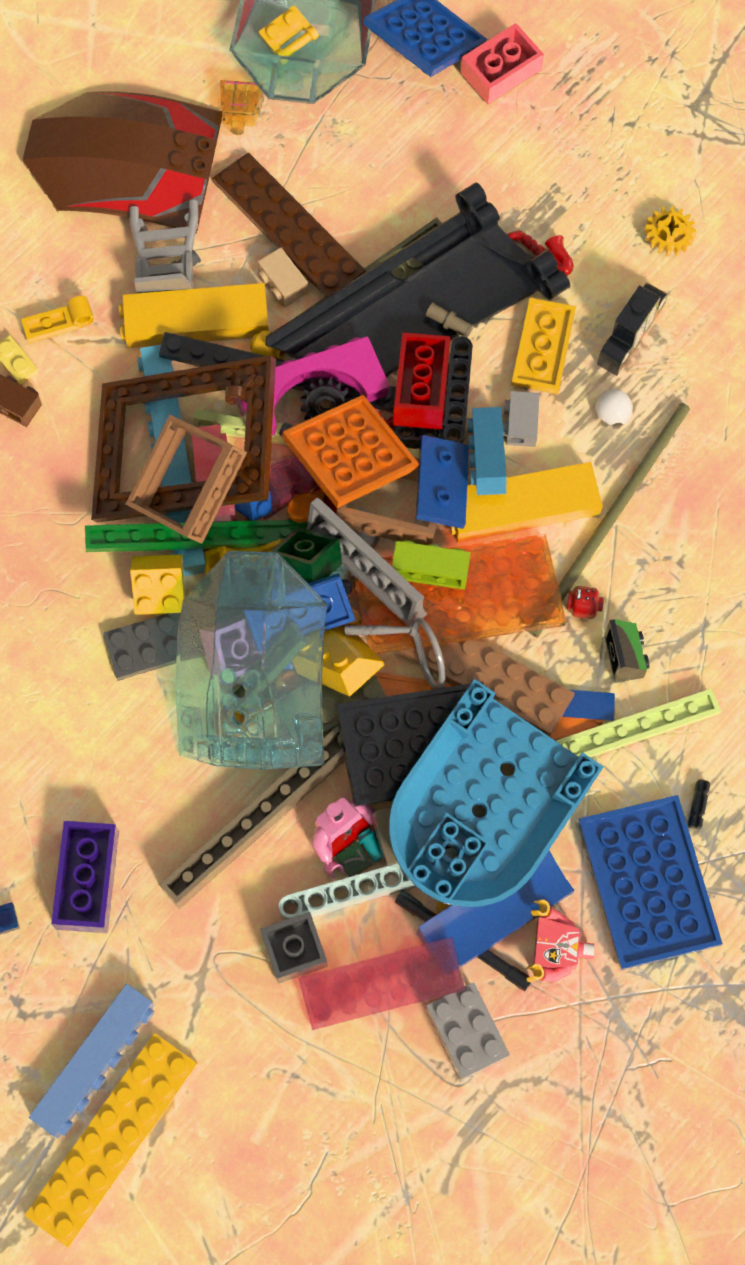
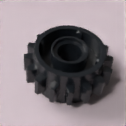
(320, 391)

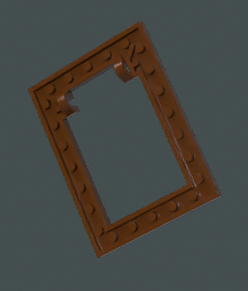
(247, 379)

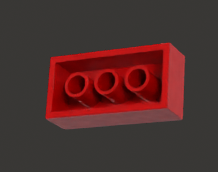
(421, 381)

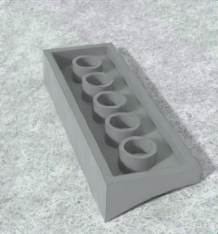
(368, 565)

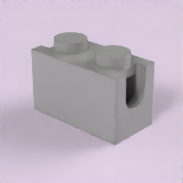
(522, 418)

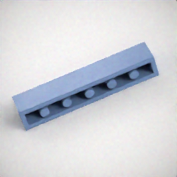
(92, 1061)

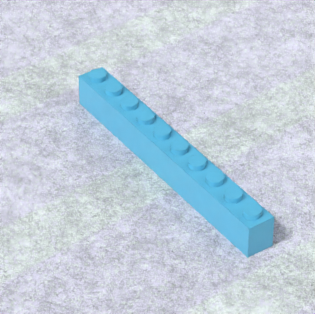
(179, 468)

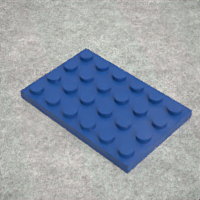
(649, 882)

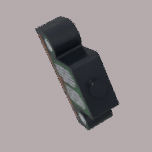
(631, 327)

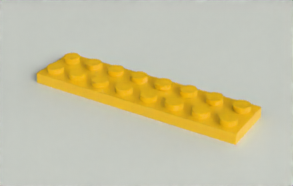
(111, 1140)

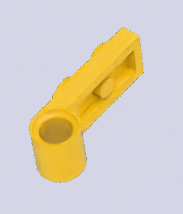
(59, 320)

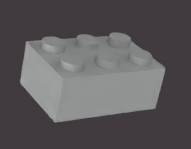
(467, 1032)

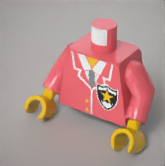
(556, 945)

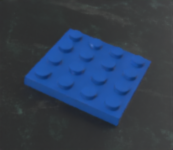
(424, 33)

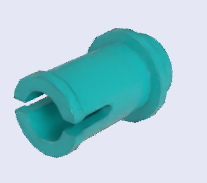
(371, 845)

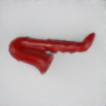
(555, 246)

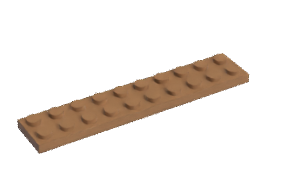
(515, 685)

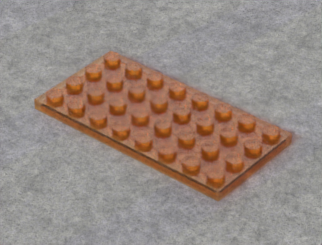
(506, 592)

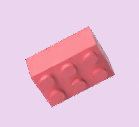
(502, 63)

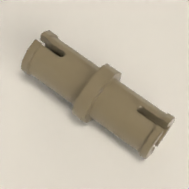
(449, 320)

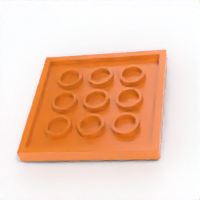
(350, 451)

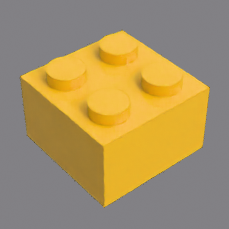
(158, 584)

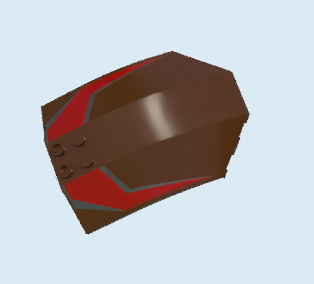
(124, 153)

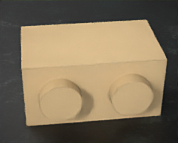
(282, 277)

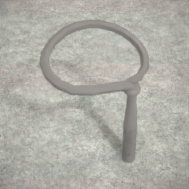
(412, 630)

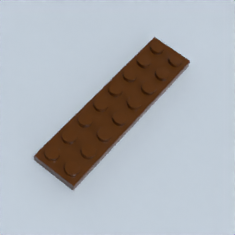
(288, 225)

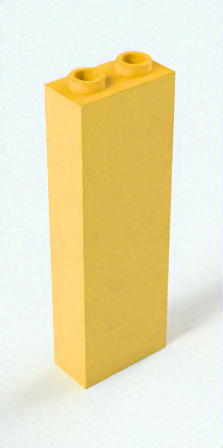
(194, 313)
(532, 502)

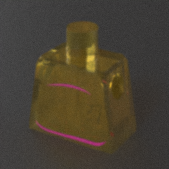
(240, 104)

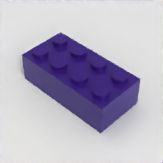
(85, 877)

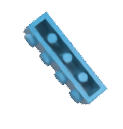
(488, 451)

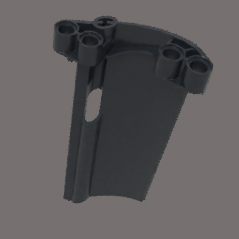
(466, 270)

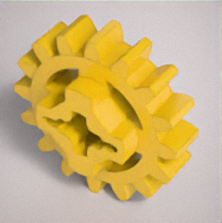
(680, 227)

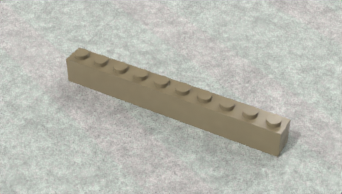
(250, 824)

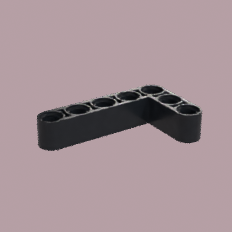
(454, 404)

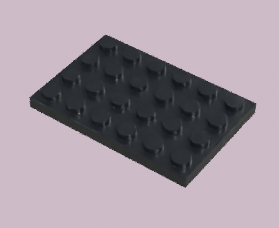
(388, 736)

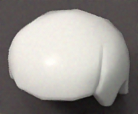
(613, 406)

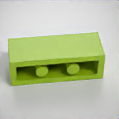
(431, 564)

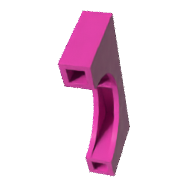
(350, 363)

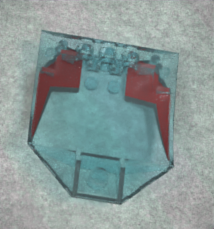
(315, 66)

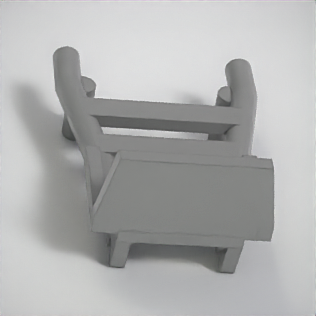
(167, 276)

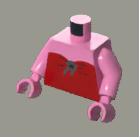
(337, 829)

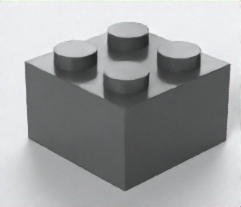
(294, 947)

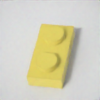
(16, 361)

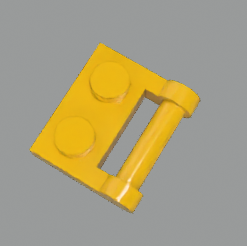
(284, 29)

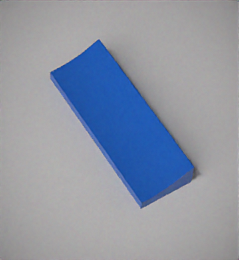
(482, 927)

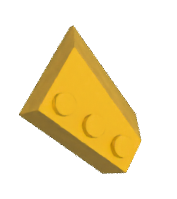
(347, 661)

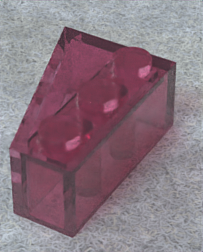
(286, 481)

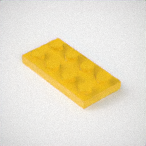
(543, 345)

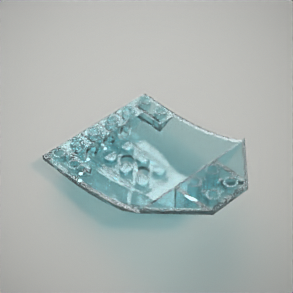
(259, 629)

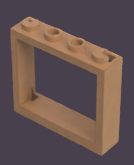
(212, 493)
(387, 527)

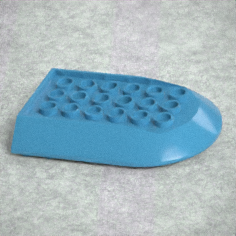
(521, 809)

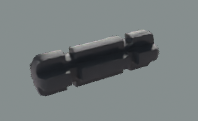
(699, 804)

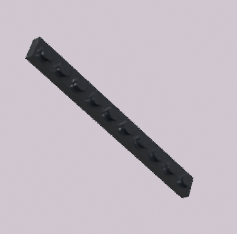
(204, 354)

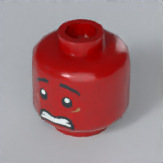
(585, 602)

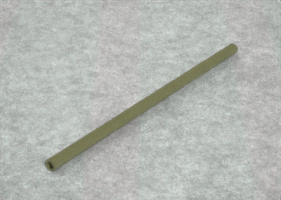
(620, 503)

